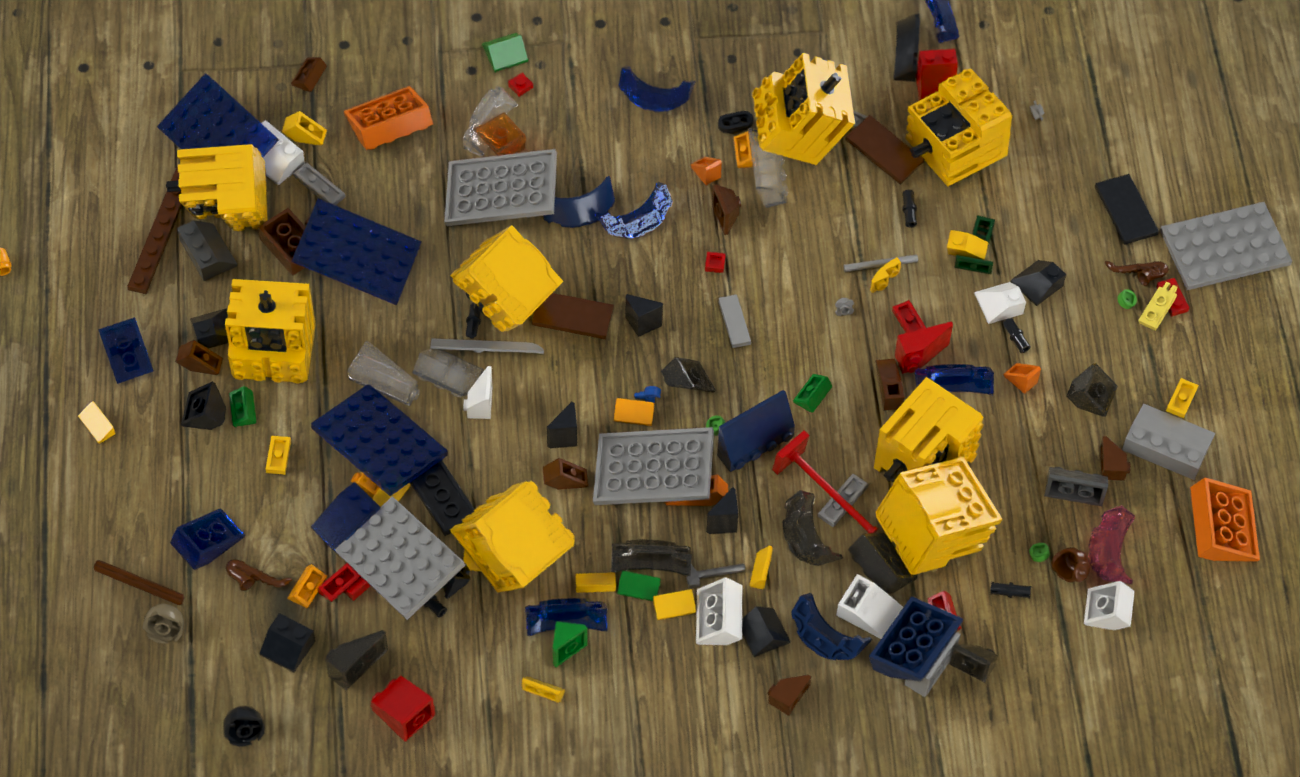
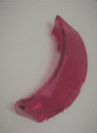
(1106, 545)

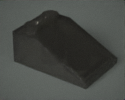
(355, 657)

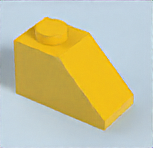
(303, 129)
(966, 245)

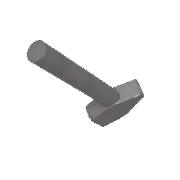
(694, 582)

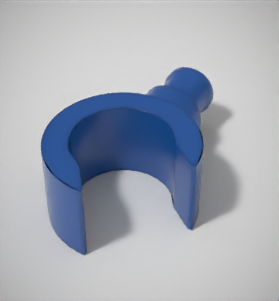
(649, 394)

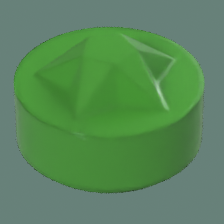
(1127, 299)
(715, 422)
(1039, 552)

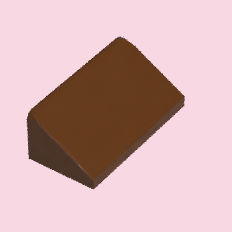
(309, 73)

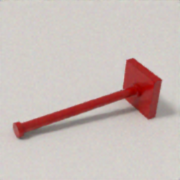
(792, 453)

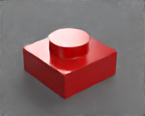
(520, 84)
(715, 262)

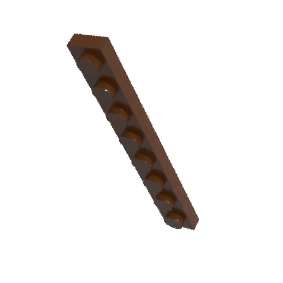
(156, 241)

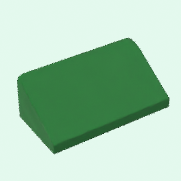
(813, 392)
(242, 407)
(638, 585)

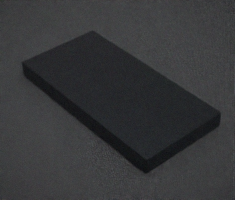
(1126, 209)
(442, 497)

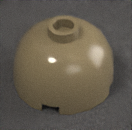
(163, 623)

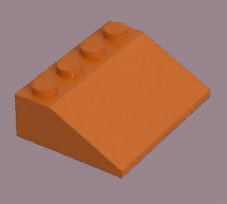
(389, 117)
(1224, 522)

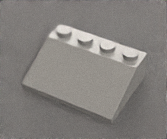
(1168, 441)

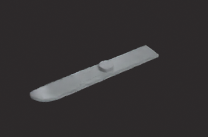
(479, 346)

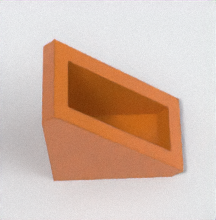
(707, 169)
(1023, 376)

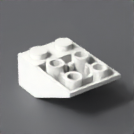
(868, 607)

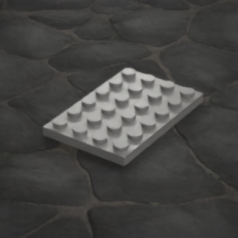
(501, 187)
(1225, 245)
(653, 466)
(400, 558)

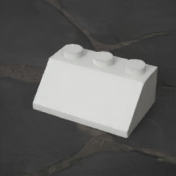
(283, 157)
(719, 613)

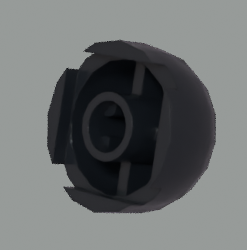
(243, 725)

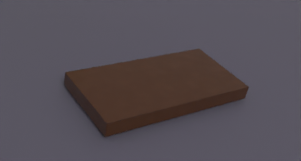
(884, 149)
(574, 315)

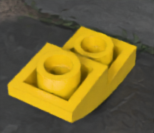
(881, 278)

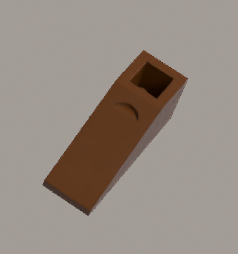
(890, 384)

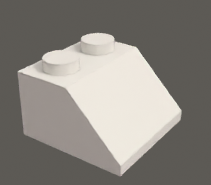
(1109, 606)

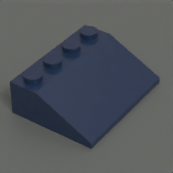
(755, 432)
(914, 641)

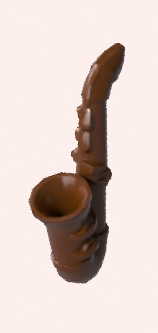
(1146, 271)
(246, 575)

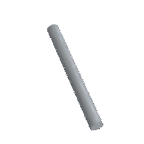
(878, 263)

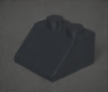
(287, 642)

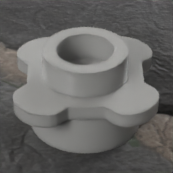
(1037, 111)
(844, 306)

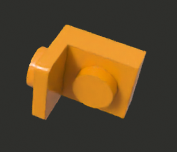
(365, 483)

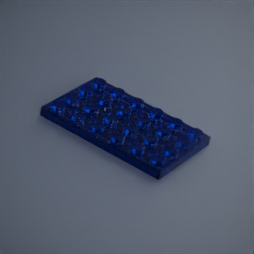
(214, 119)
(356, 251)
(379, 439)

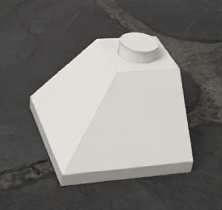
(1001, 302)
(480, 397)

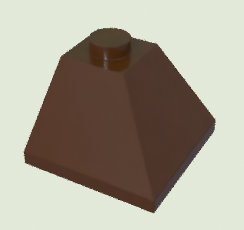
(725, 206)

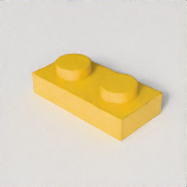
(1182, 398)
(278, 455)

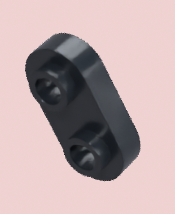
(735, 121)

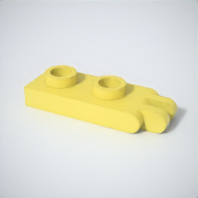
(1158, 306)

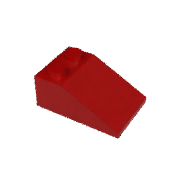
(921, 346)

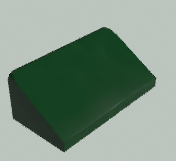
(973, 264)

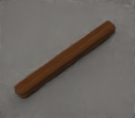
(139, 582)

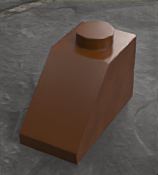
(198, 358)
(1113, 460)
(564, 475)
(788, 692)

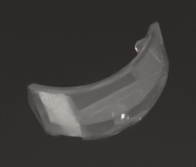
(491, 105)

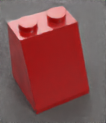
(933, 69)
(403, 707)

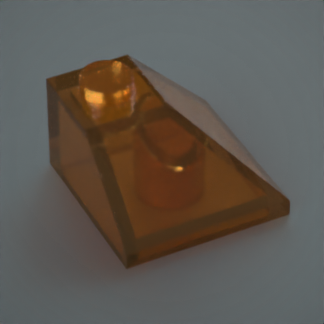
(502, 135)

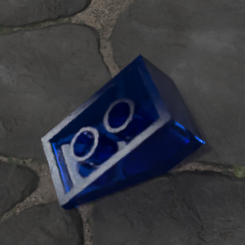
(126, 350)
(345, 515)
(206, 538)

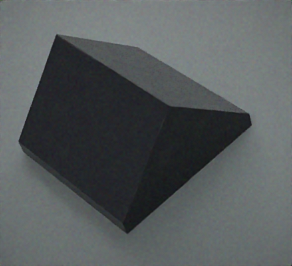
(643, 314)
(563, 429)
(724, 515)
(763, 631)

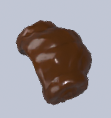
(1071, 565)

